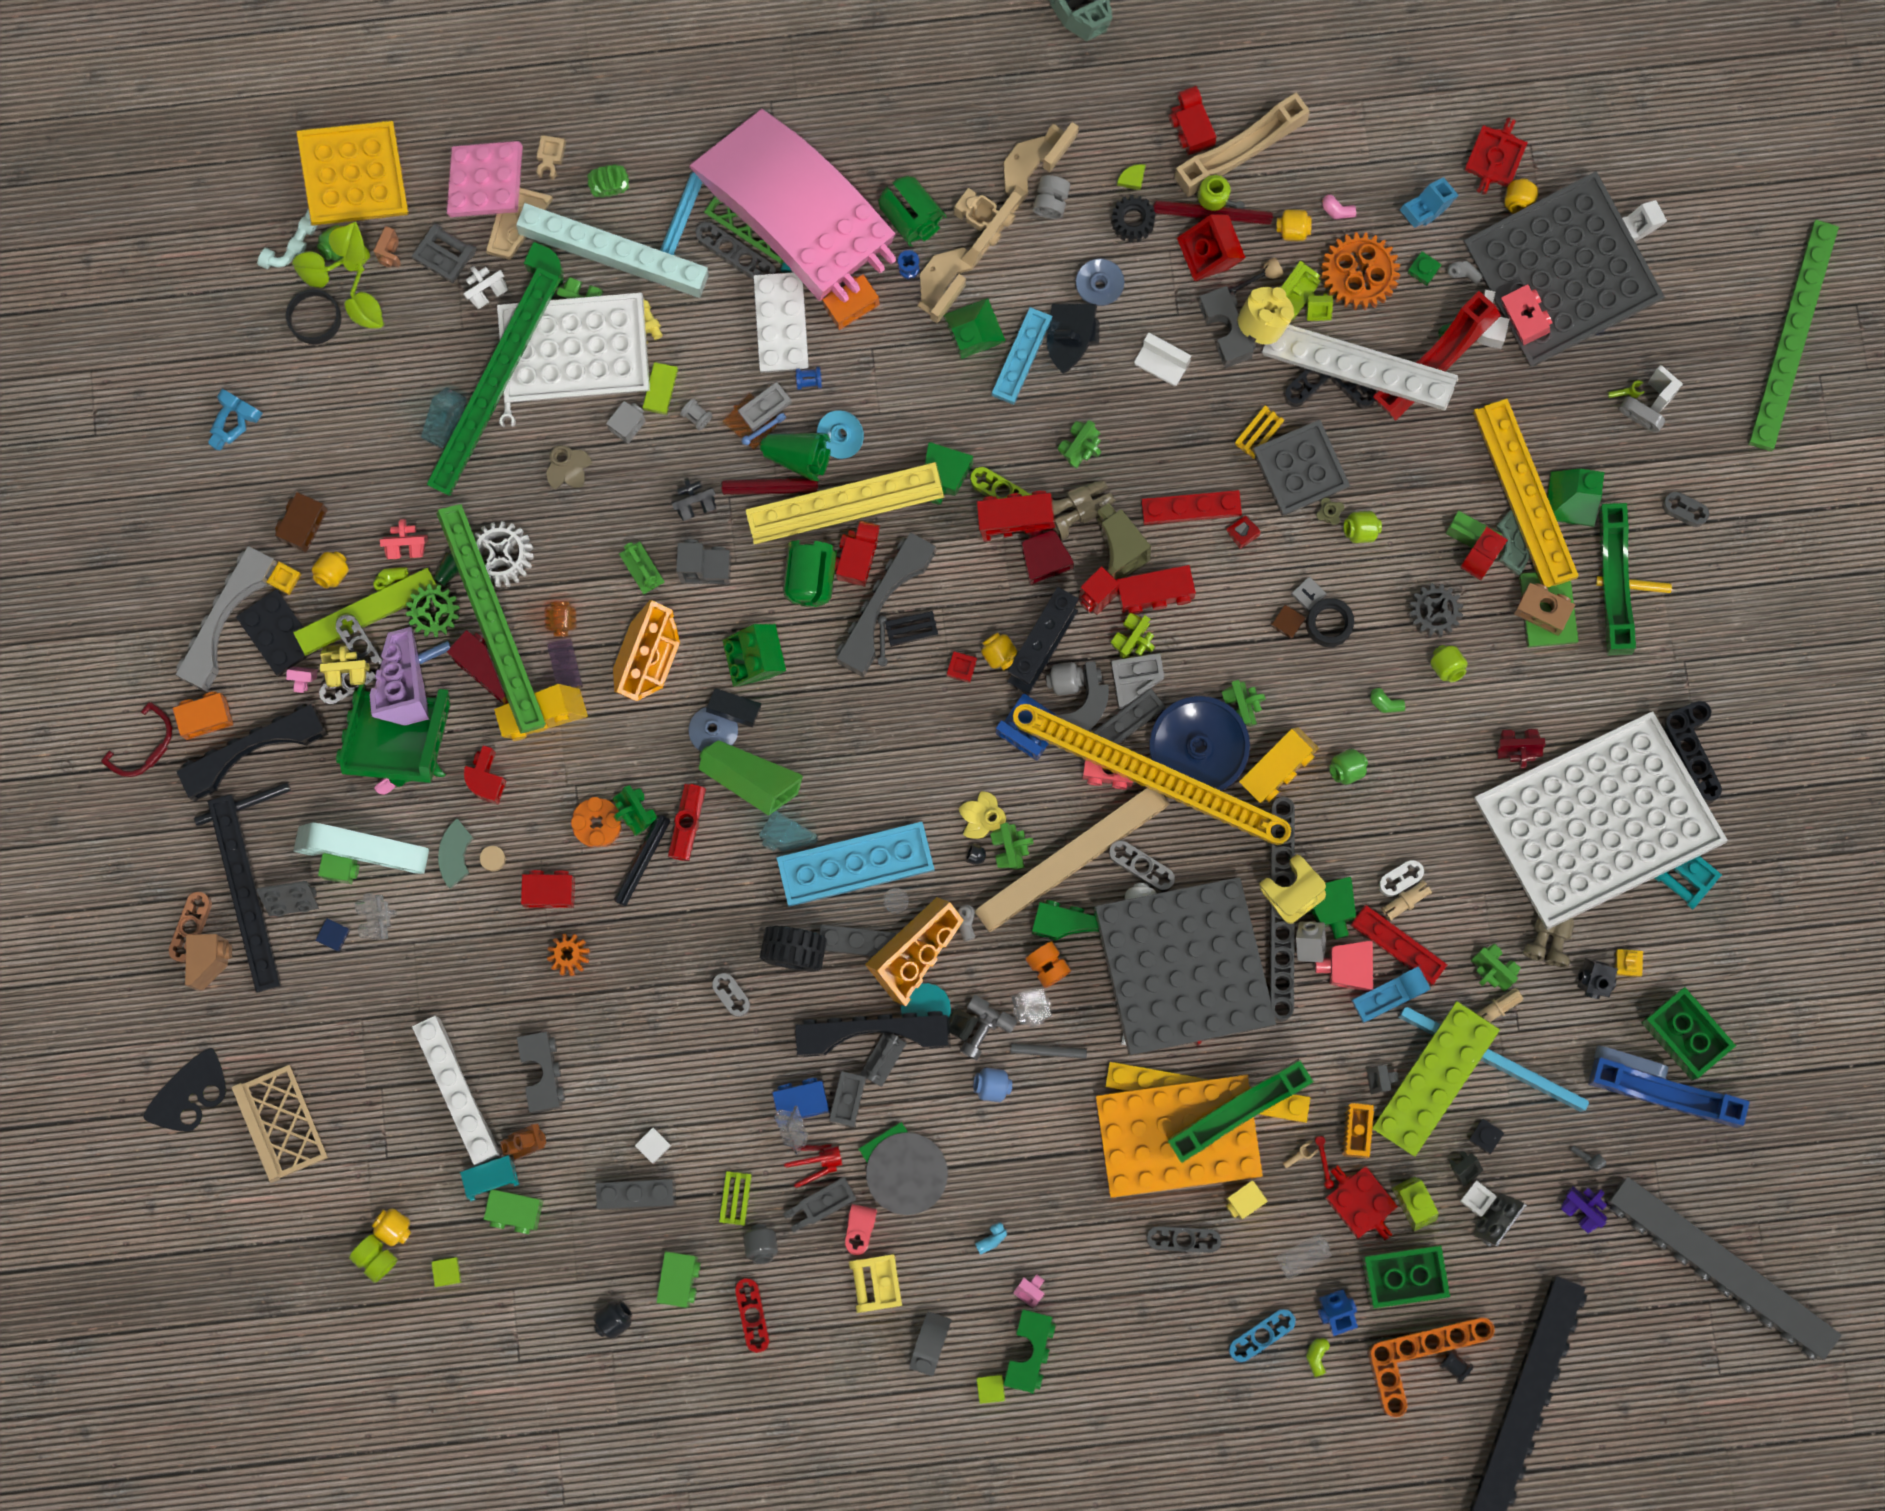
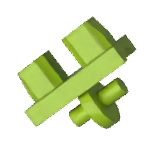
(1138, 627)

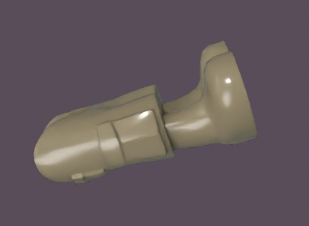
(1084, 507)
(1555, 956)

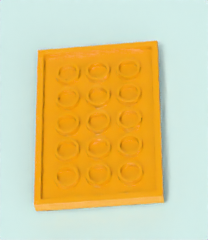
(1141, 1120)

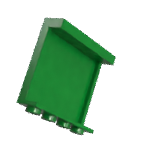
(391, 749)

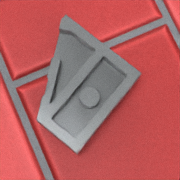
(1136, 676)

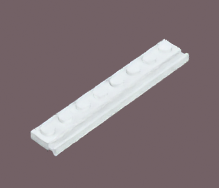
(1363, 366)

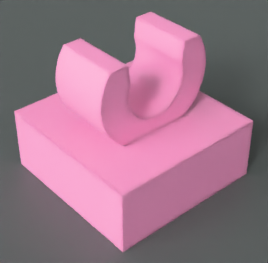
(301, 677)
(1029, 1291)

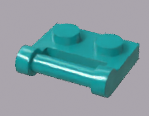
(1697, 873)

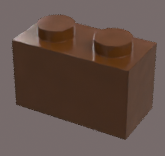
(300, 522)

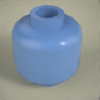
(992, 1084)

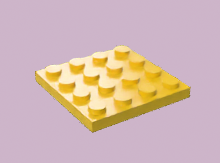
(352, 173)

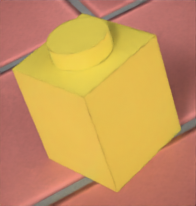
(1245, 1201)

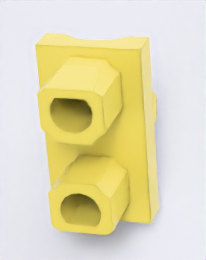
(356, 669)

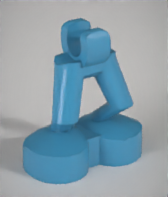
(244, 412)

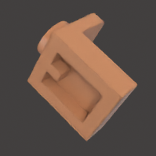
(387, 243)

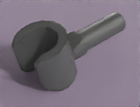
(1595, 1163)

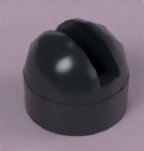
(976, 855)

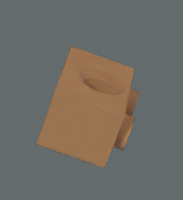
(1530, 609)

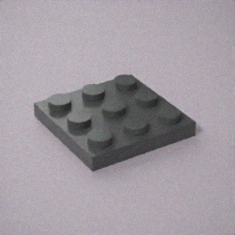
(1301, 467)

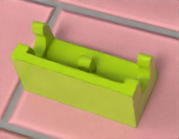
(1300, 285)

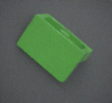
(1466, 529)

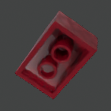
(474, 658)

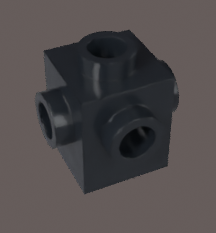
(1597, 978)

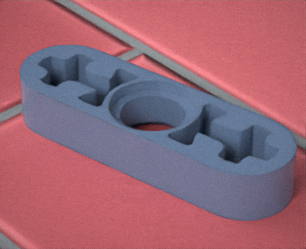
(1634, 1062)

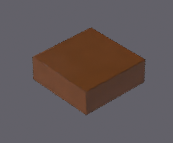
(1288, 622)

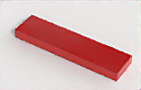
(1398, 944)

